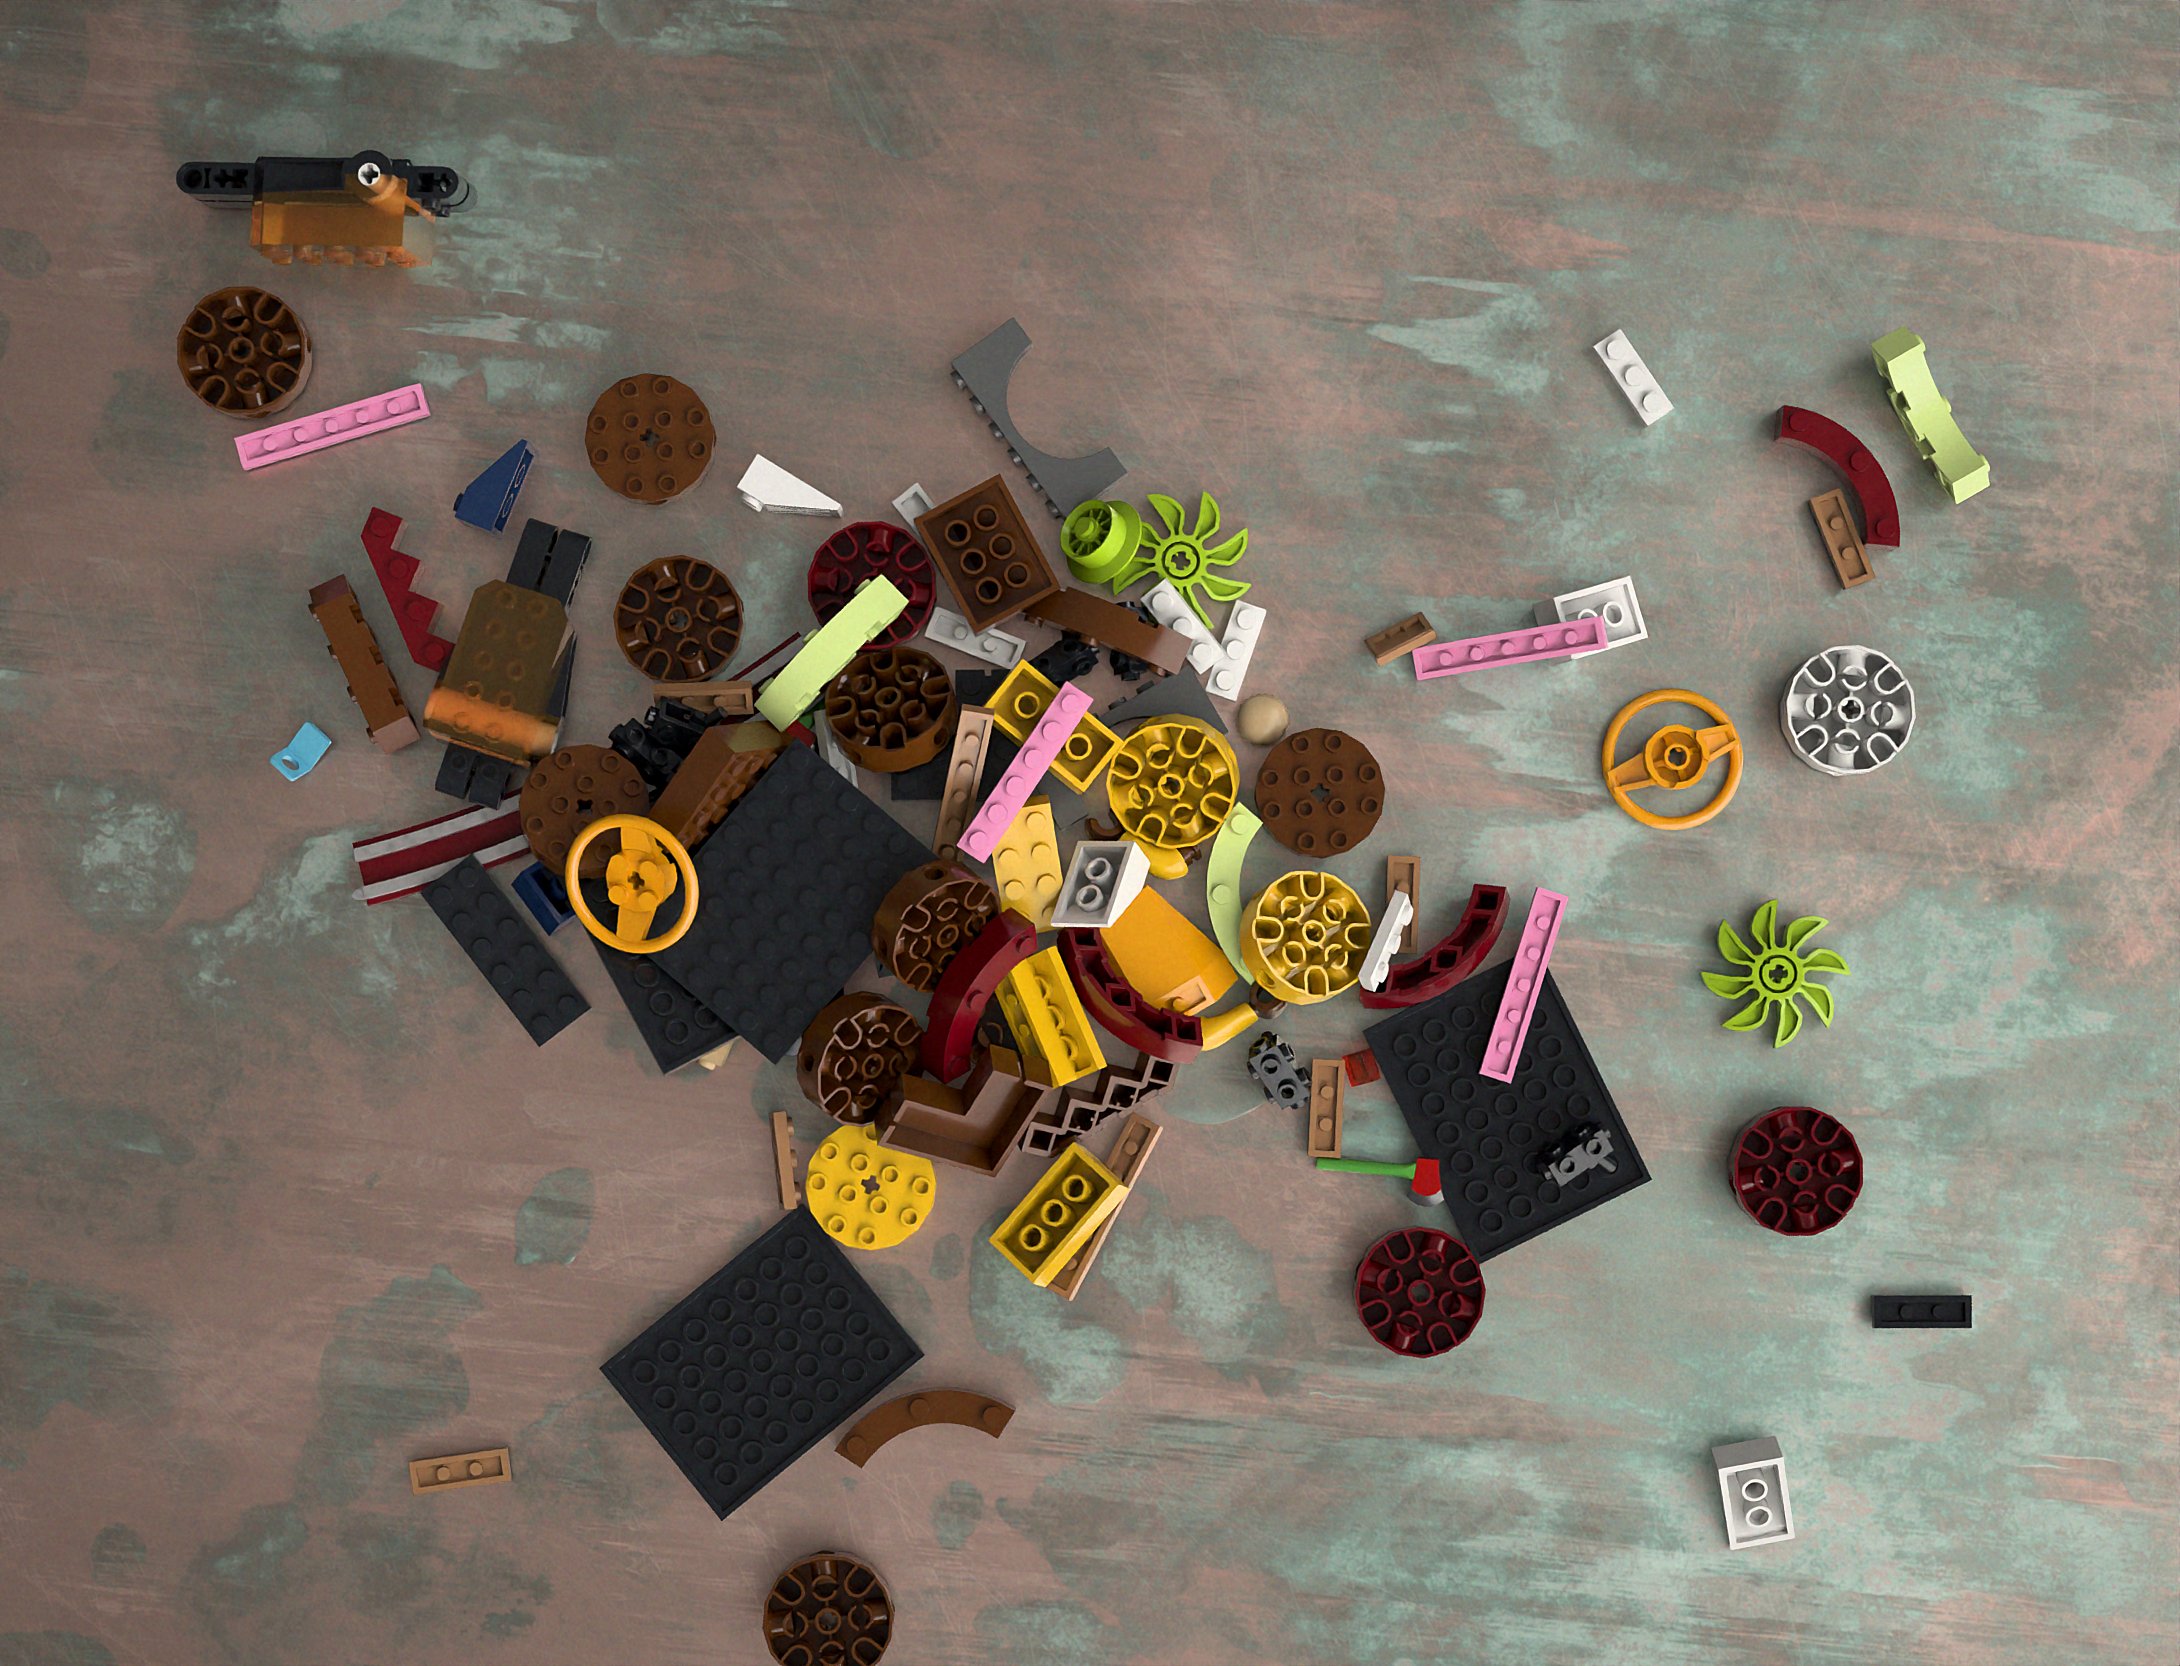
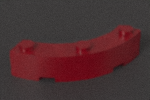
(1852, 465)
(1450, 959)
(966, 990)
(1120, 1006)

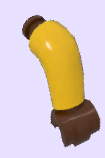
(1164, 862)
(1227, 1025)

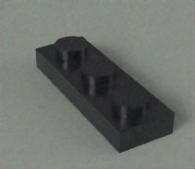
(1921, 1311)

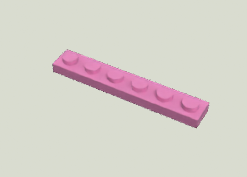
(332, 426)
(1510, 648)
(1025, 772)
(1523, 985)

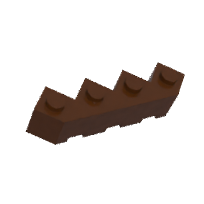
(365, 668)
(1086, 1112)

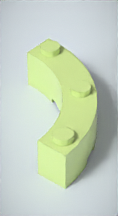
(1927, 415)
(829, 651)
(1223, 884)

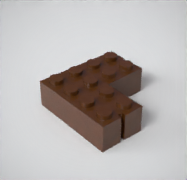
(717, 770)
(968, 1125)

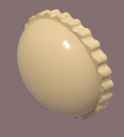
(1262, 720)

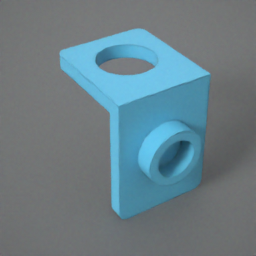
(302, 751)

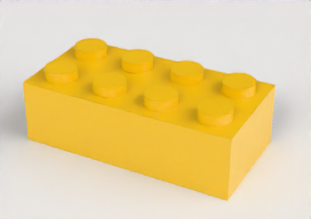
(1020, 705)
(1029, 864)
(1059, 1214)

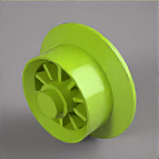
(1100, 539)

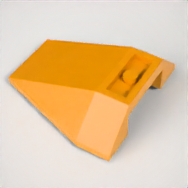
(1166, 956)

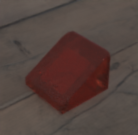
(1361, 1067)

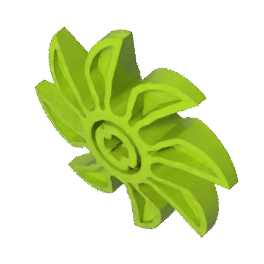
(1199, 558)
(1783, 989)

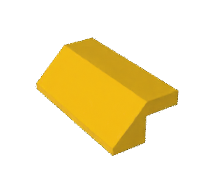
(1049, 1017)

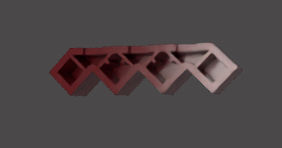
(400, 578)

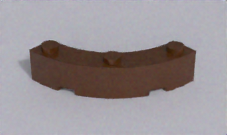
(1113, 627)
(919, 1409)

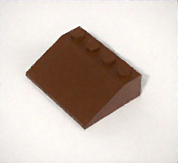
(987, 555)

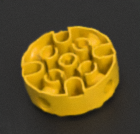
(1160, 809)
(1305, 937)
(841, 1199)

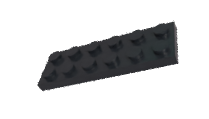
(506, 949)

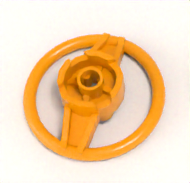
(1654, 768)
(624, 876)

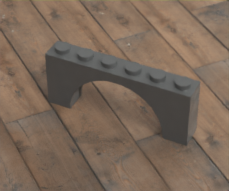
(986, 374)
(1172, 695)

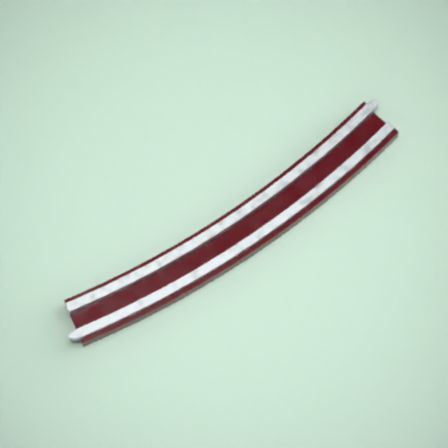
(417, 856)

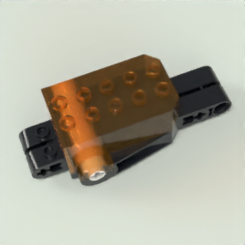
(335, 208)
(511, 669)

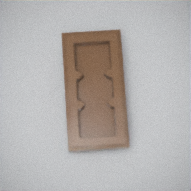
(1400, 639)

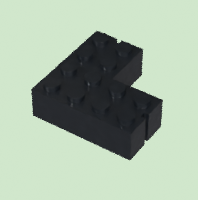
(928, 780)

